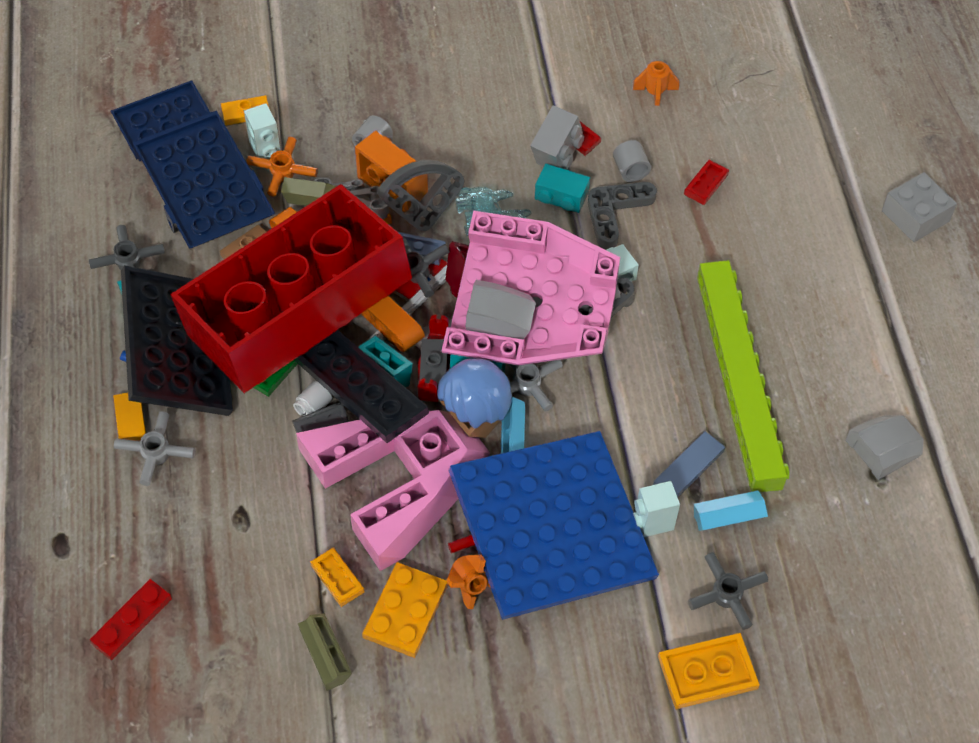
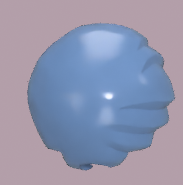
(476, 392)

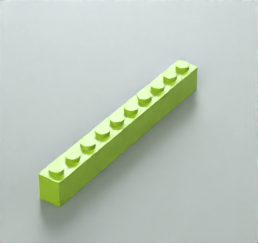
(741, 378)

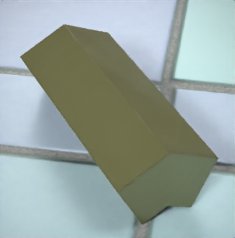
(303, 191)
(325, 651)

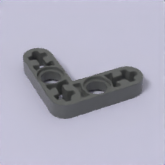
(611, 203)

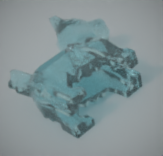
(485, 200)

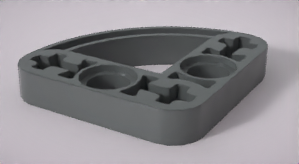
(418, 208)

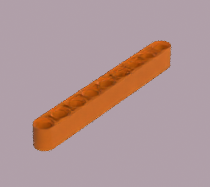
(384, 315)

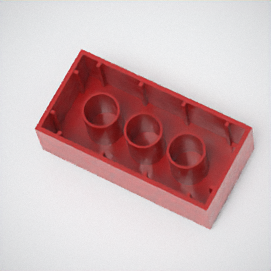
(292, 287)

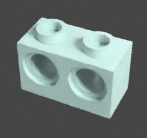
(262, 131)

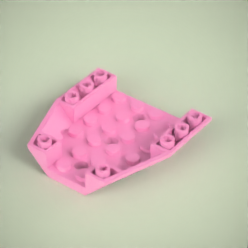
(545, 265)

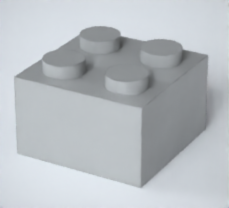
(557, 139)
(919, 207)

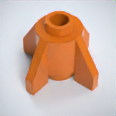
(656, 79)
(470, 576)

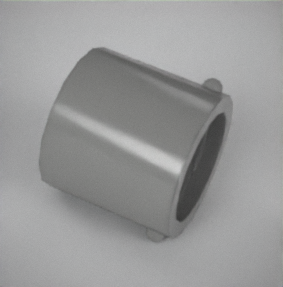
(369, 126)
(632, 161)

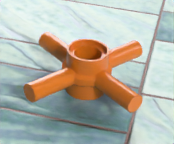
(282, 166)

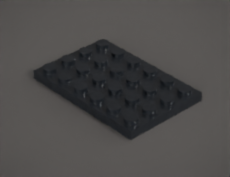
(160, 356)

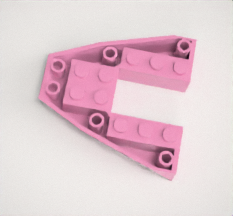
(404, 516)

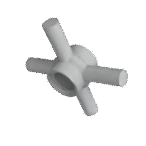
(532, 387)
(157, 456)

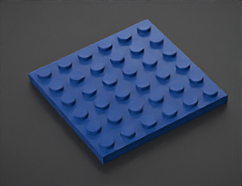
(552, 524)

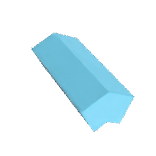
(513, 427)
(729, 510)

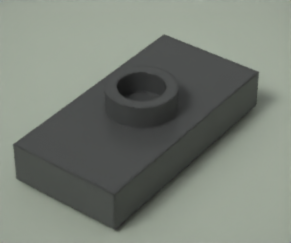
(433, 361)
(322, 418)

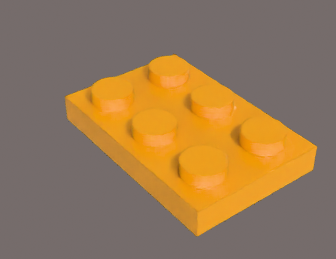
(405, 609)
(708, 671)

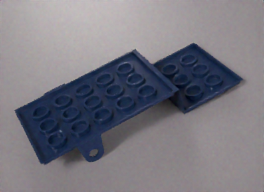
(193, 164)

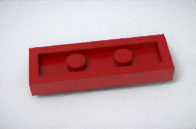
(130, 619)

